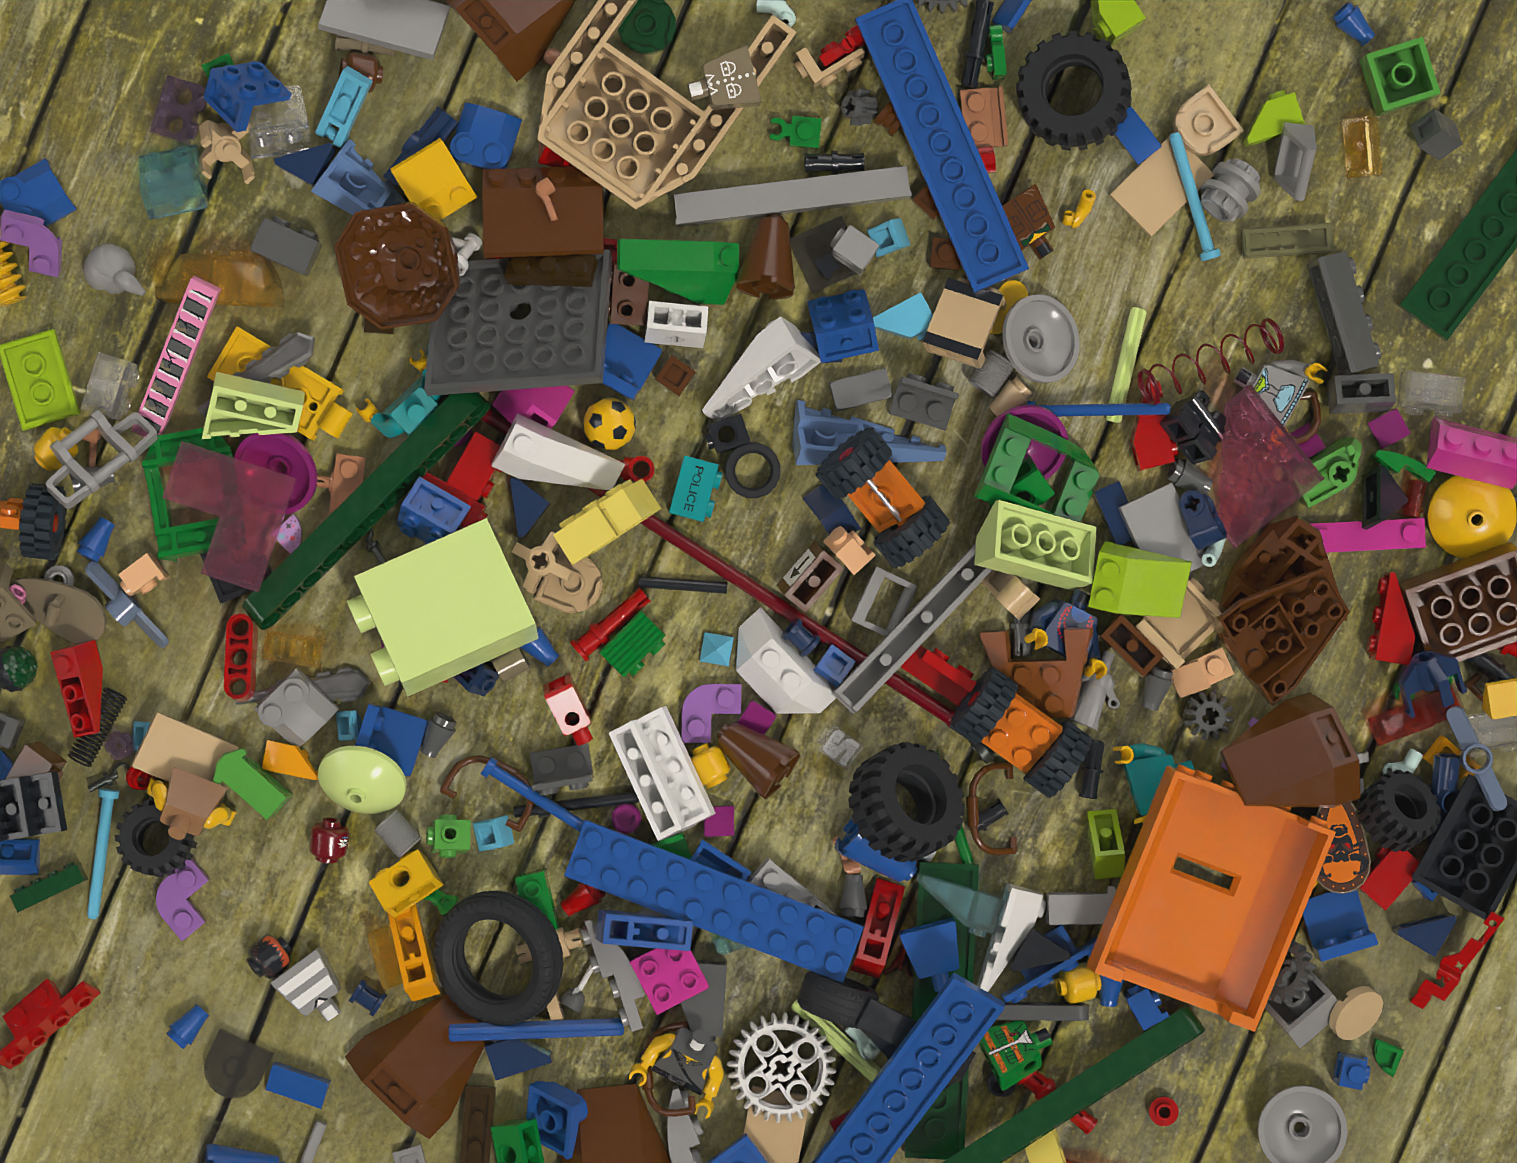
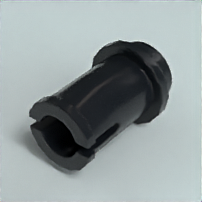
(991, 814)

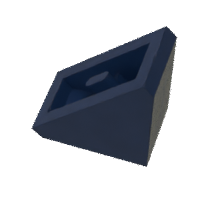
(307, 164)
(527, 506)
(830, 511)
(1428, 932)

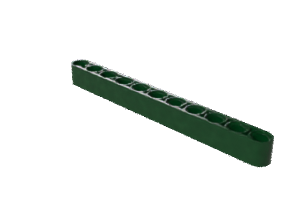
(364, 508)
(1083, 1090)

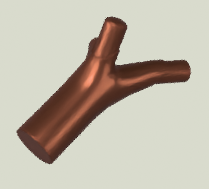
(901, 962)

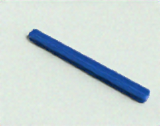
(536, 1030)

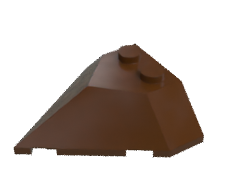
(1276, 556)

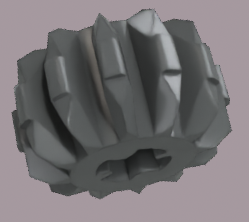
(1199, 711)

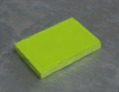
(39, 380)

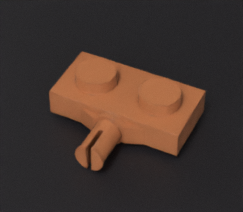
(344, 479)

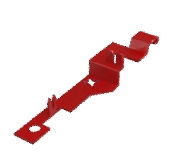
(1447, 968)

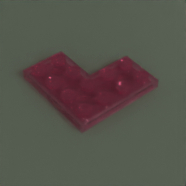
(249, 509)

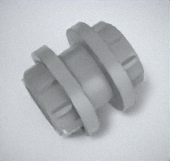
(1228, 192)

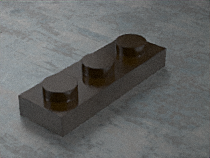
(552, 270)
(477, 1124)

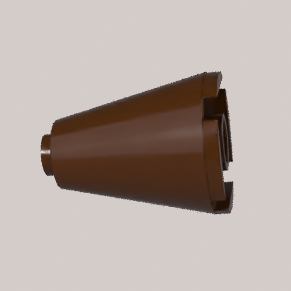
(768, 261)
(758, 757)

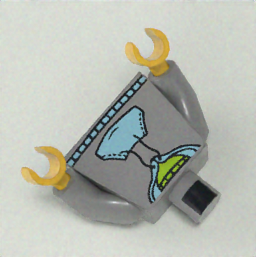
(1280, 384)

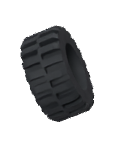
(1065, 53)
(882, 817)

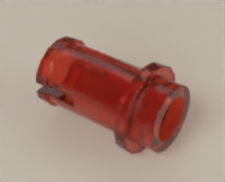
(1415, 495)

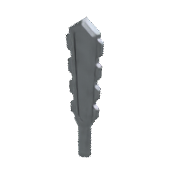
(276, 362)
(346, 685)

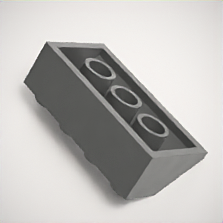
(1343, 313)

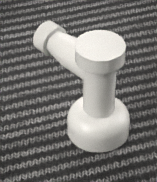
(466, 248)

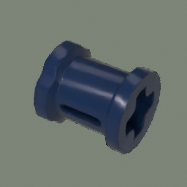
(800, 637)
(367, 997)

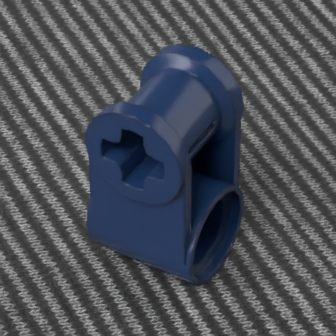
(1203, 524)

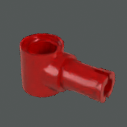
(627, 472)

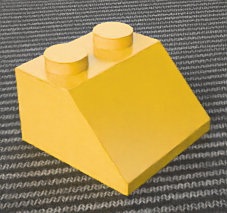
(434, 180)

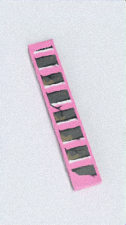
(177, 354)

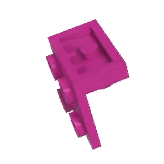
(668, 977)

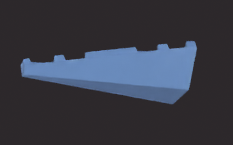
(353, 183)
(820, 433)

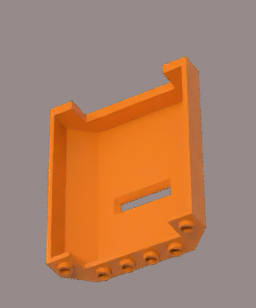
(1198, 937)

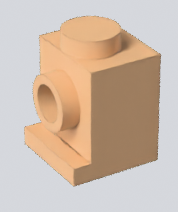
(849, 549)
(142, 575)

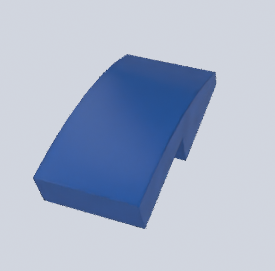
(1136, 137)

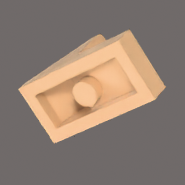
(1201, 673)

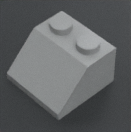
(1304, 1016)

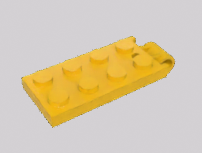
(329, 416)

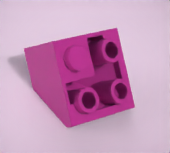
(538, 404)

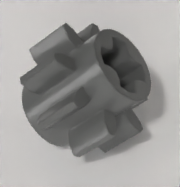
(859, 107)

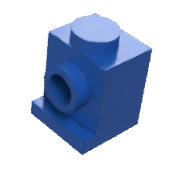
(1145, 1006)
(1351, 1070)

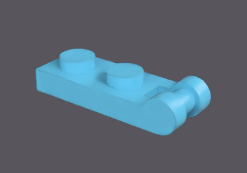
(344, 106)

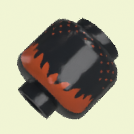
(268, 956)

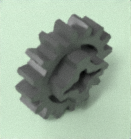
(1293, 975)

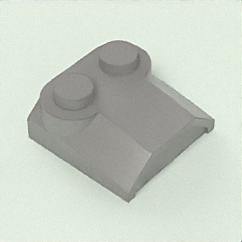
(296, 708)

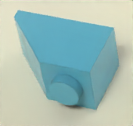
(906, 319)

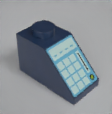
(515, 1056)

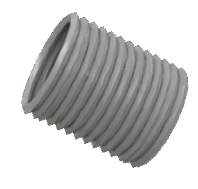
(992, 375)
(397, 833)

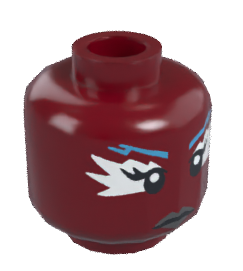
(329, 840)

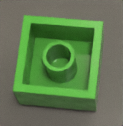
(1399, 76)

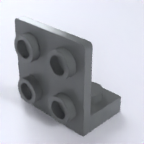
(923, 402)
(561, 768)

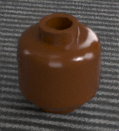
(364, 64)

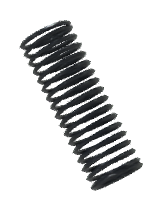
(88, 763)

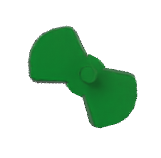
(442, 901)

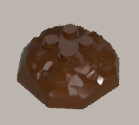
(397, 265)

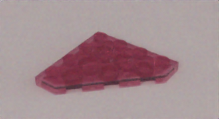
(1260, 469)

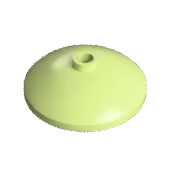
(362, 779)

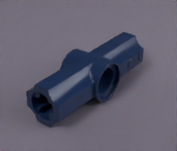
(437, 126)
(1445, 782)

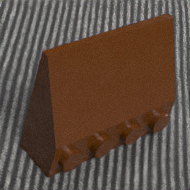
(518, 220)
(1466, 604)

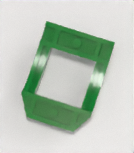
(1008, 457)
(182, 539)

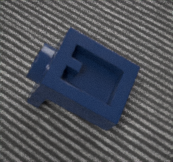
(478, 679)

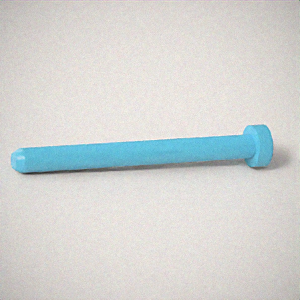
(1193, 198)
(108, 797)

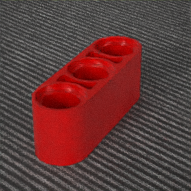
(233, 645)

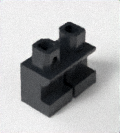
(1195, 427)

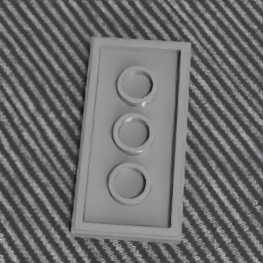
(393, 24)

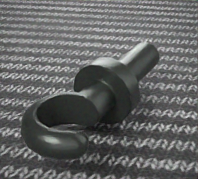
(372, 546)
(107, 779)

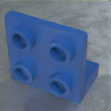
(238, 88)
(843, 325)
(627, 361)
(430, 512)
(393, 734)
(1337, 925)

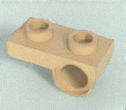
(1011, 592)

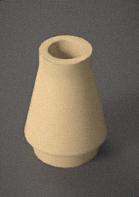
(1011, 395)

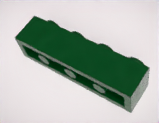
(48, 887)

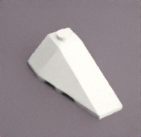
(771, 358)
(548, 456)
(1014, 923)

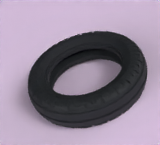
(462, 985)

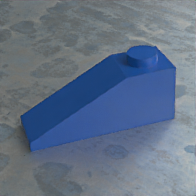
(643, 930)

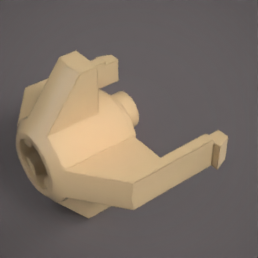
(223, 144)
(541, 562)

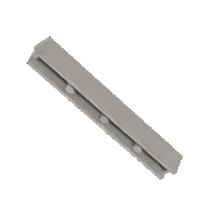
(792, 196)
(911, 632)

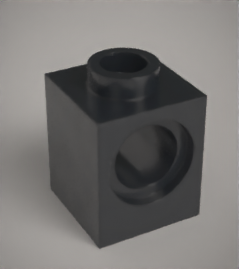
(737, 424)

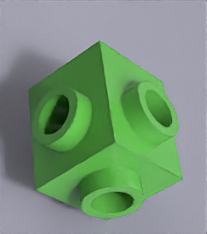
(457, 829)

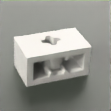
(676, 324)

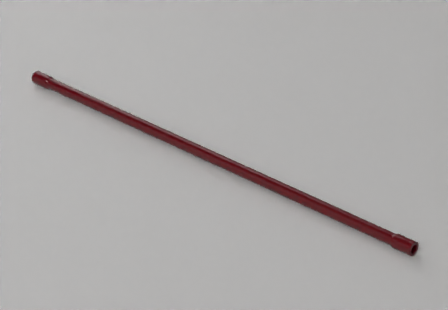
(764, 595)

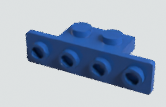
(1043, 974)

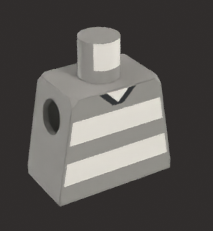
(310, 985)

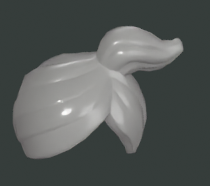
(111, 269)

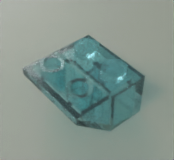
(172, 182)

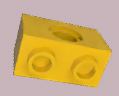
(421, 883)

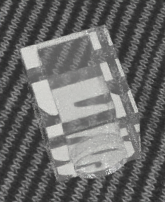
(839, 746)

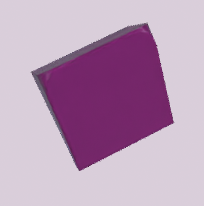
(1388, 428)
(1311, 446)
(757, 717)
(720, 823)

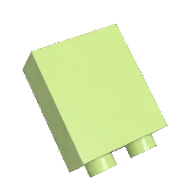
(442, 609)

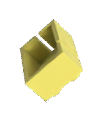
(606, 519)

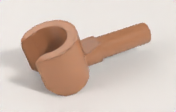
(543, 190)
(94, 438)
(850, 866)

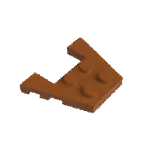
(1044, 683)

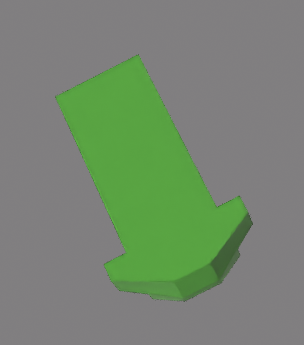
(1344, 454)
(251, 782)

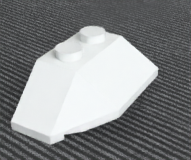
(778, 670)

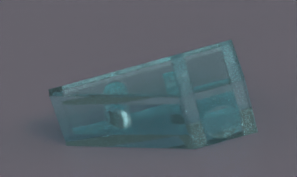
(970, 906)

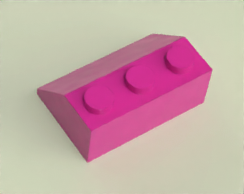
(1472, 453)

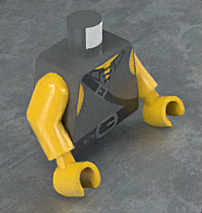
(686, 1060)

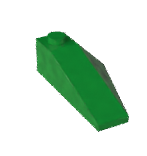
(691, 269)

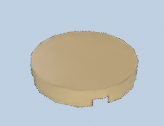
(1356, 1013)

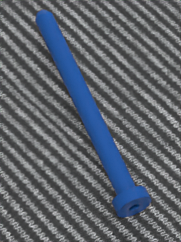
(1107, 409)
(534, 796)

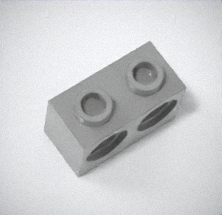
(853, 249)

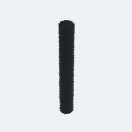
(682, 584)

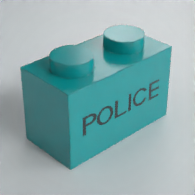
(695, 489)

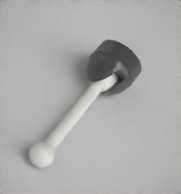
(574, 997)

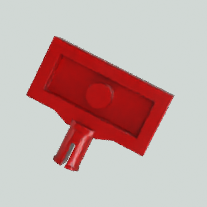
(835, 52)

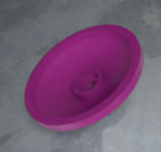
(270, 451)
(1045, 458)

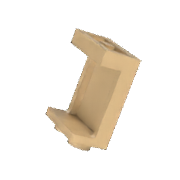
(1182, 635)

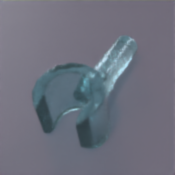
(725, 947)

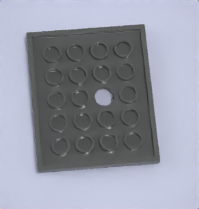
(485, 350)

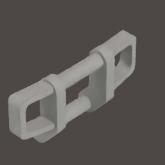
(112, 436)

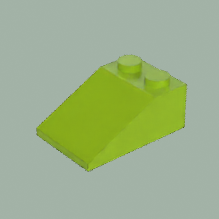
(1115, 19)
(1139, 582)

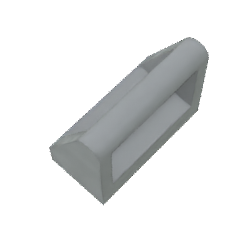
(1295, 159)
(870, 593)

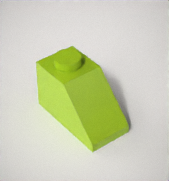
(1271, 118)
(1105, 844)

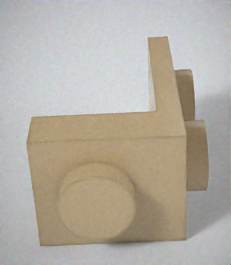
(808, 68)

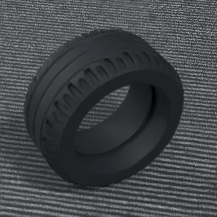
(833, 999)

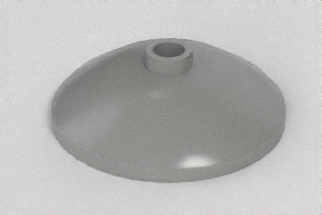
(1051, 334)
(1322, 1132)

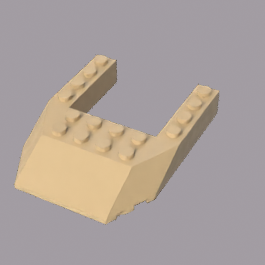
(627, 123)

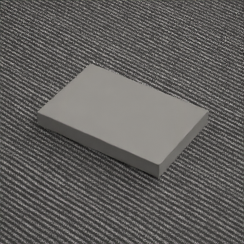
(1159, 525)

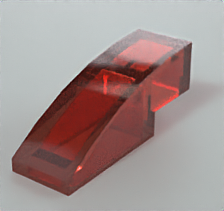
(1428, 711)

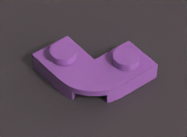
(29, 231)
(700, 706)
(173, 899)

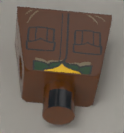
(1030, 221)

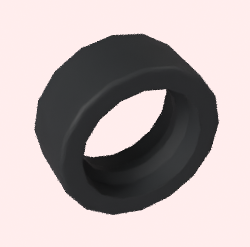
(731, 477)

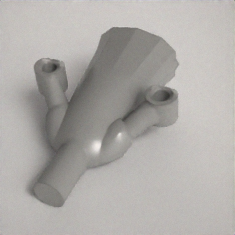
(1093, 695)

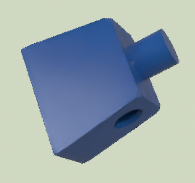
(932, 950)

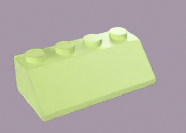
(1036, 546)

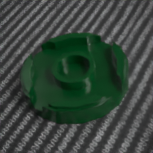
(648, 27)

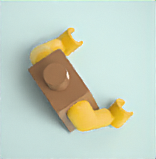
(189, 803)

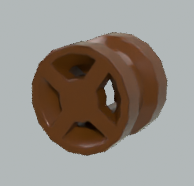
(888, 119)

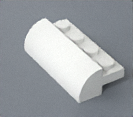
(662, 773)

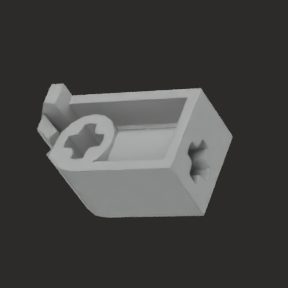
(1077, 907)

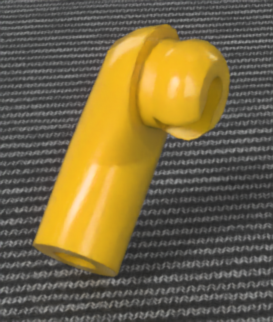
(1082, 210)

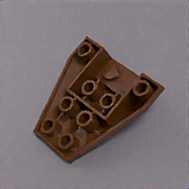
(514, 29)
(1282, 631)
(1295, 758)
(417, 1066)
(617, 1128)

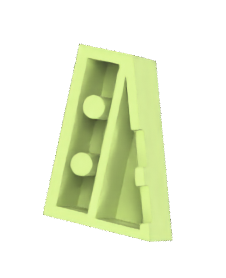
(251, 407)

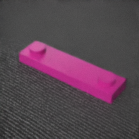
(1383, 536)

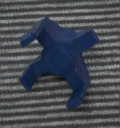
(1430, 672)

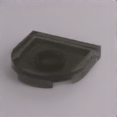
(235, 1065)

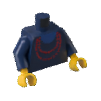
(1054, 617)

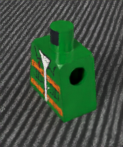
(1013, 1051)

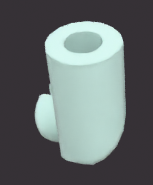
(779, 9)
(1213, 553)
(1408, 764)
(865, 1046)

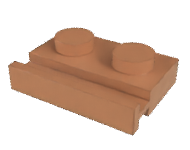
(985, 116)

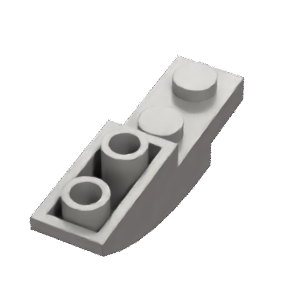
(776, 879)
(611, 961)
(683, 1130)

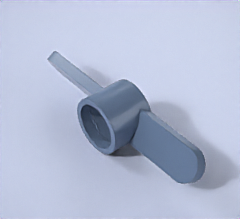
(122, 606)
(1485, 776)

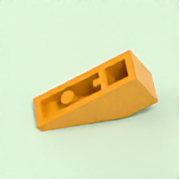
(414, 955)

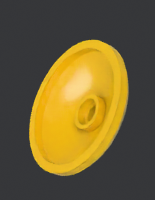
(1456, 504)

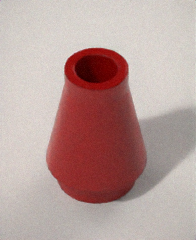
(581, 898)

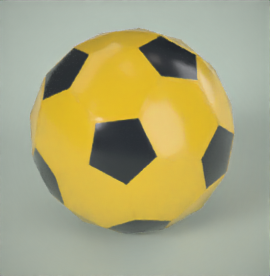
(609, 423)

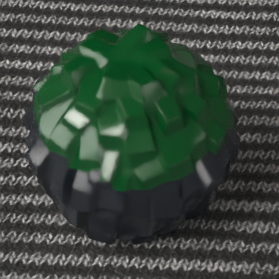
(17, 668)

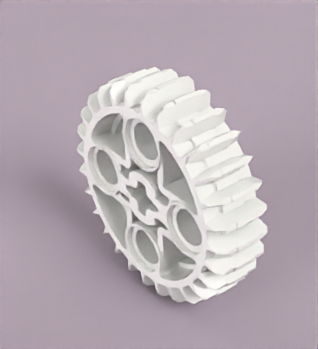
(819, 1053)

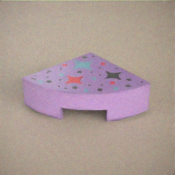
(290, 534)

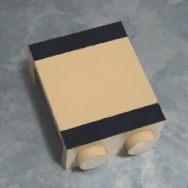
(963, 322)

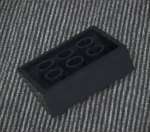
(1472, 852)

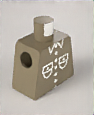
(728, 81)

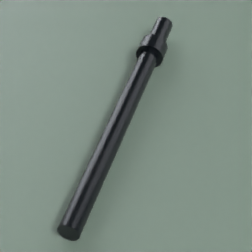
(583, 803)

